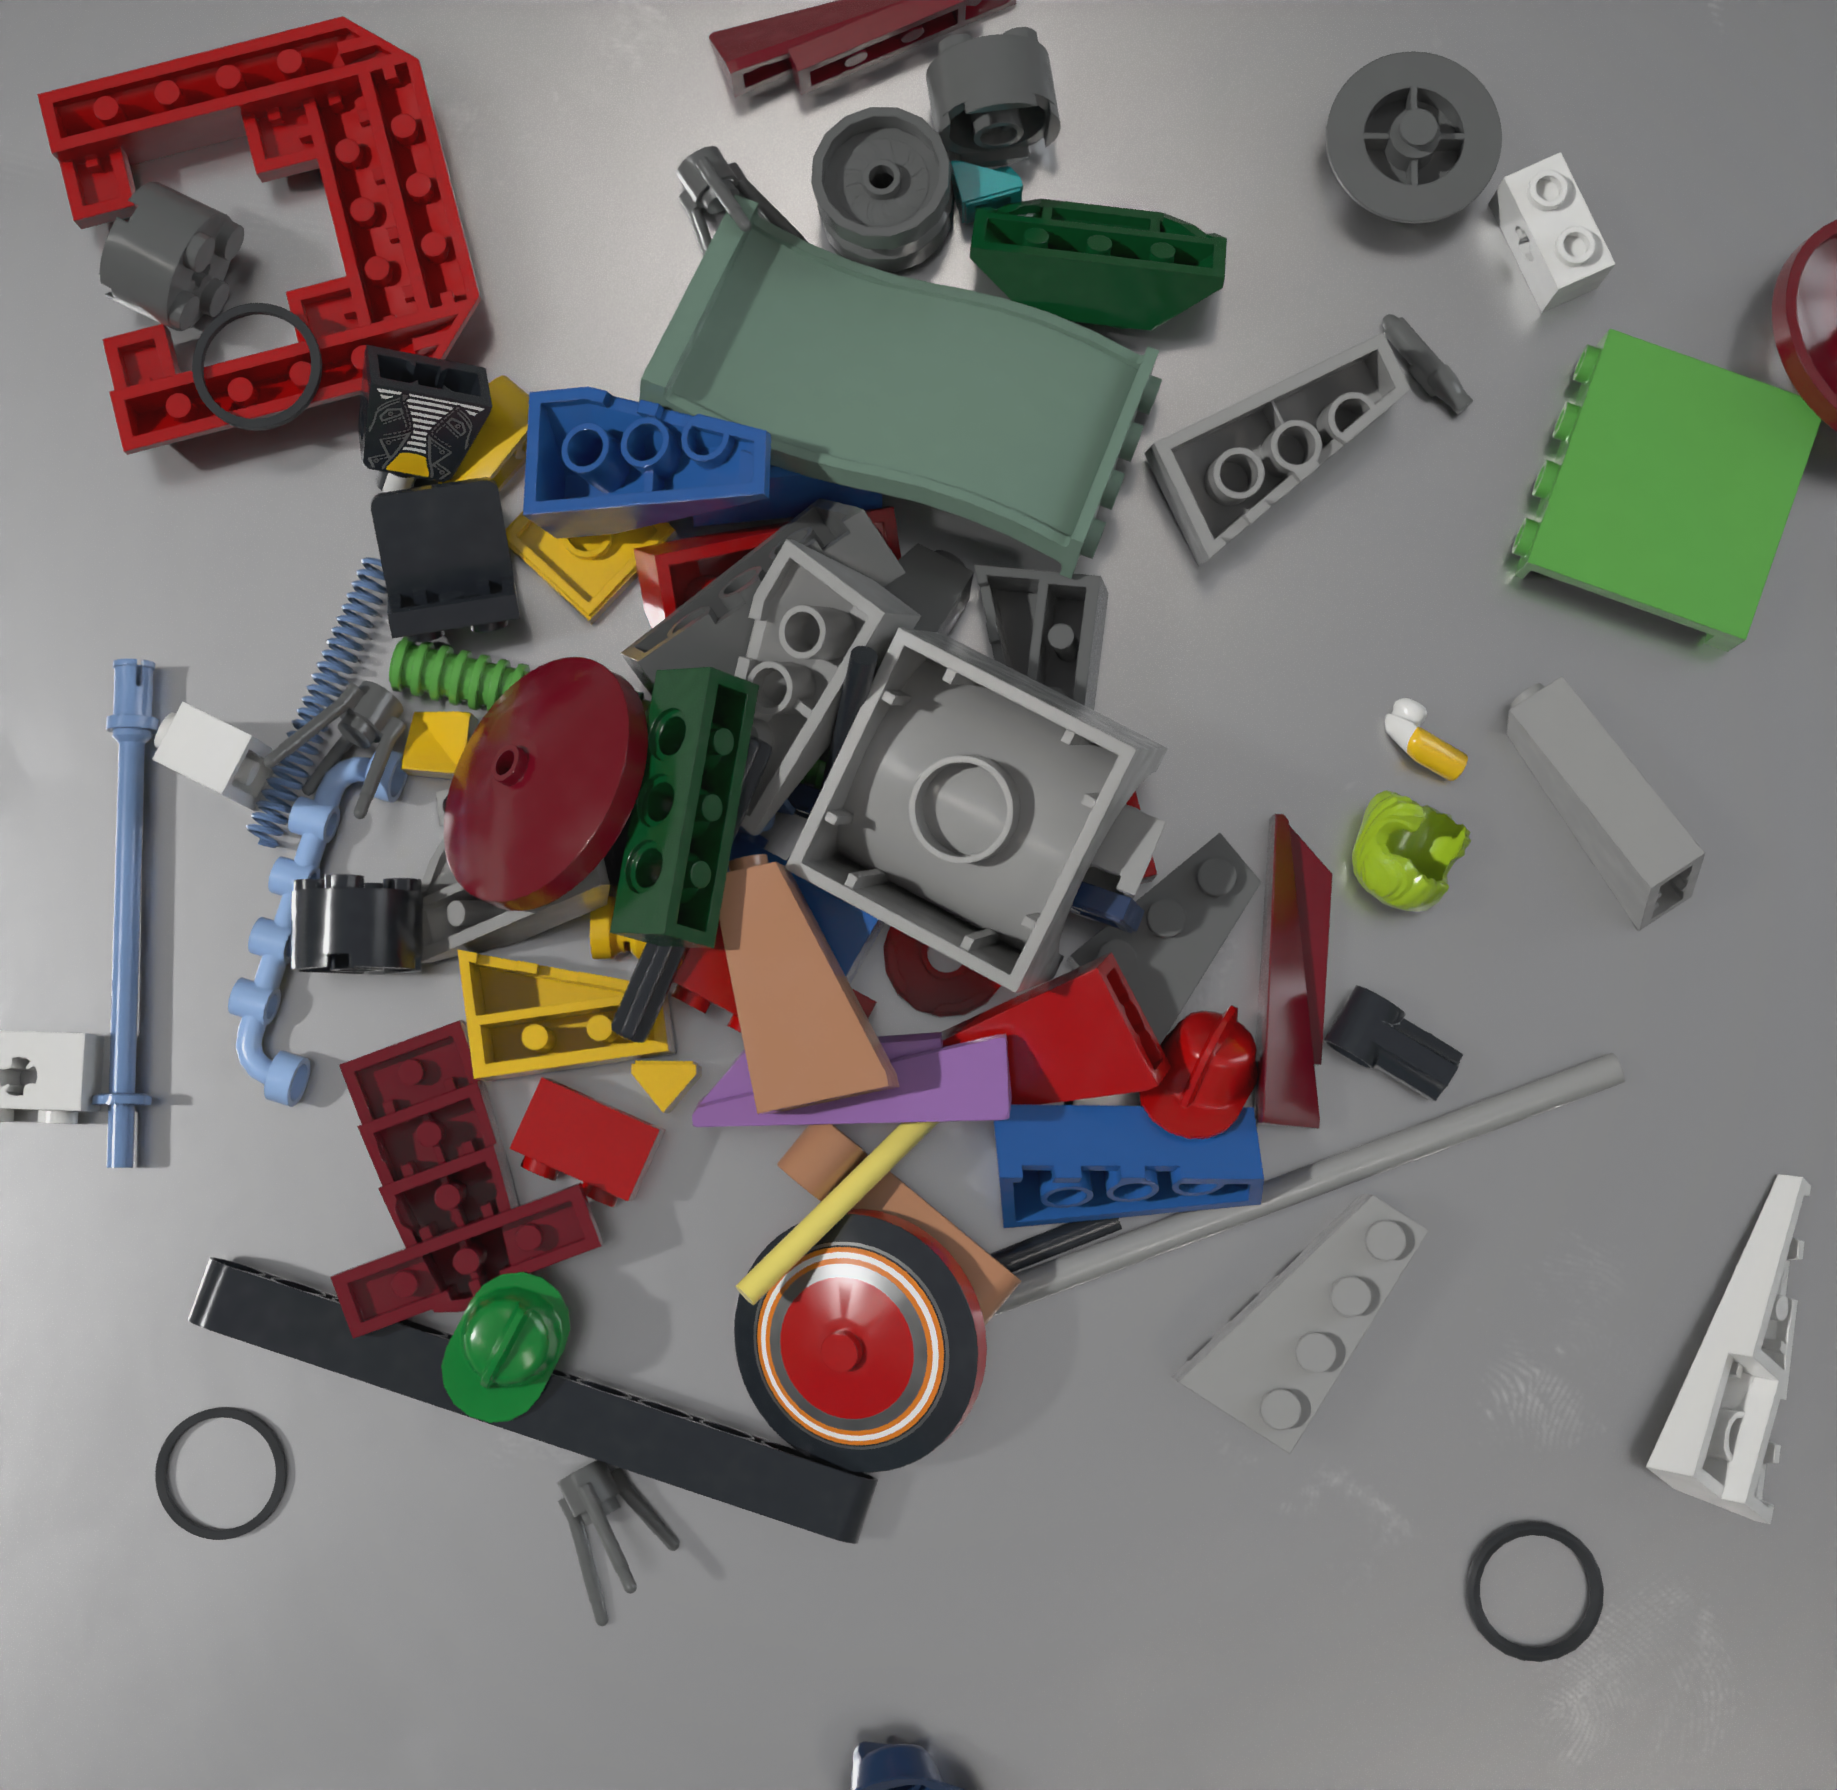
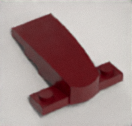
(445, 1187)

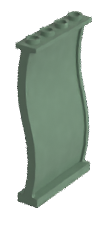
(907, 386)

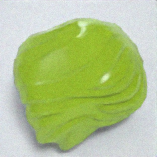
(1406, 851)

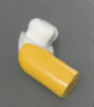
(1422, 746)

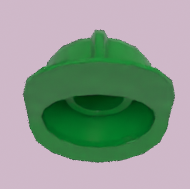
(506, 1347)

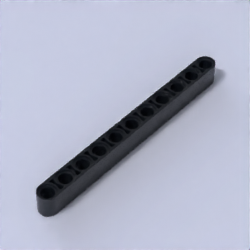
(567, 1414)

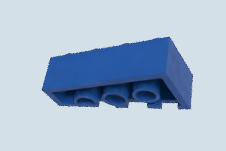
(1118, 1164)

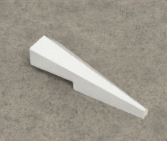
(1727, 1406)

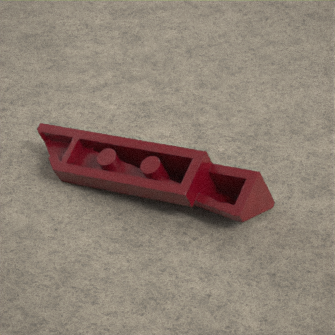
(836, 39)
(1291, 980)

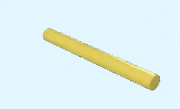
(832, 1209)

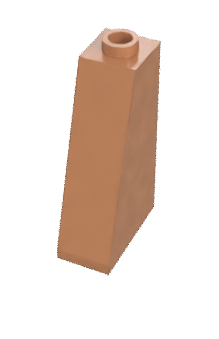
(792, 1000)

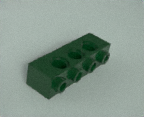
(685, 808)

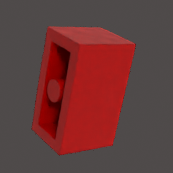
(586, 1141)

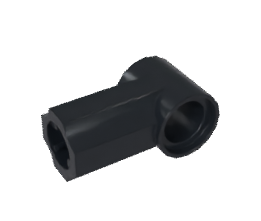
(1378, 1036)

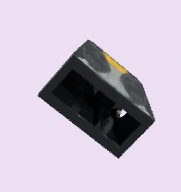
(418, 415)

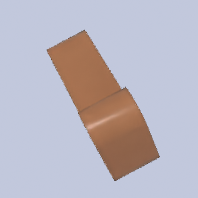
(827, 1156)

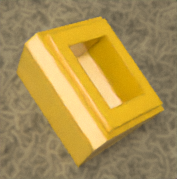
(666, 1080)

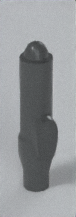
(1426, 367)

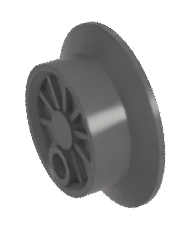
(1413, 137)

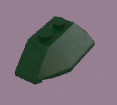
(1098, 261)

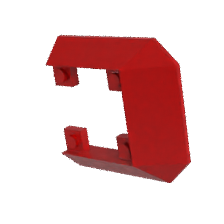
(306, 103)

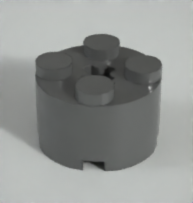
(993, 96)
(170, 257)

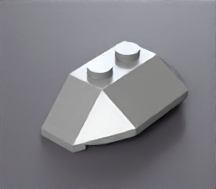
(466, 923)

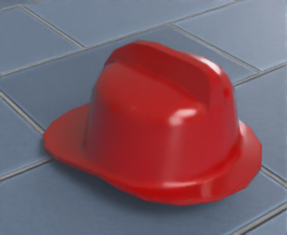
(1208, 1075)

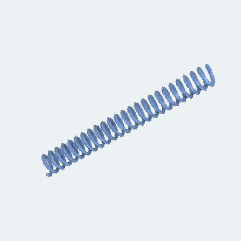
(320, 699)

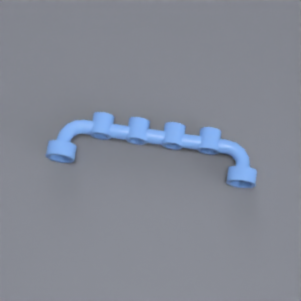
(259, 1000)

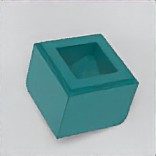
(983, 187)

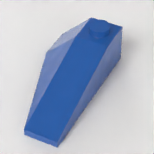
(631, 464)

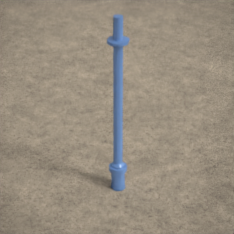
(131, 728)

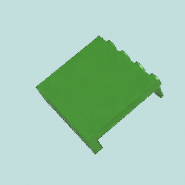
(1669, 486)

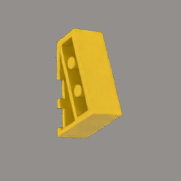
(547, 1019)

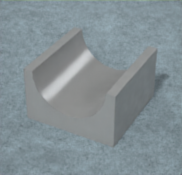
(970, 806)

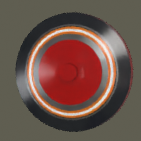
(864, 1345)

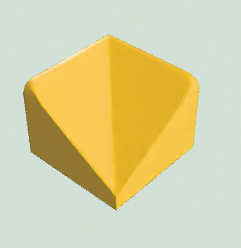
(437, 743)

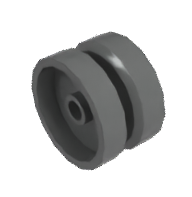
(883, 188)

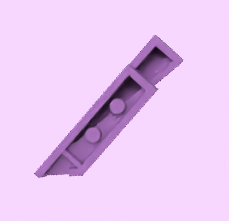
(934, 1086)

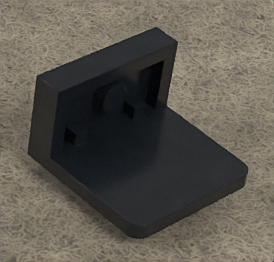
(445, 559)

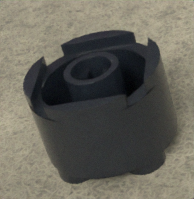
(356, 925)

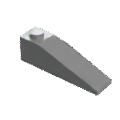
(799, 652)

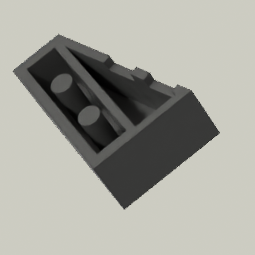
(1046, 626)

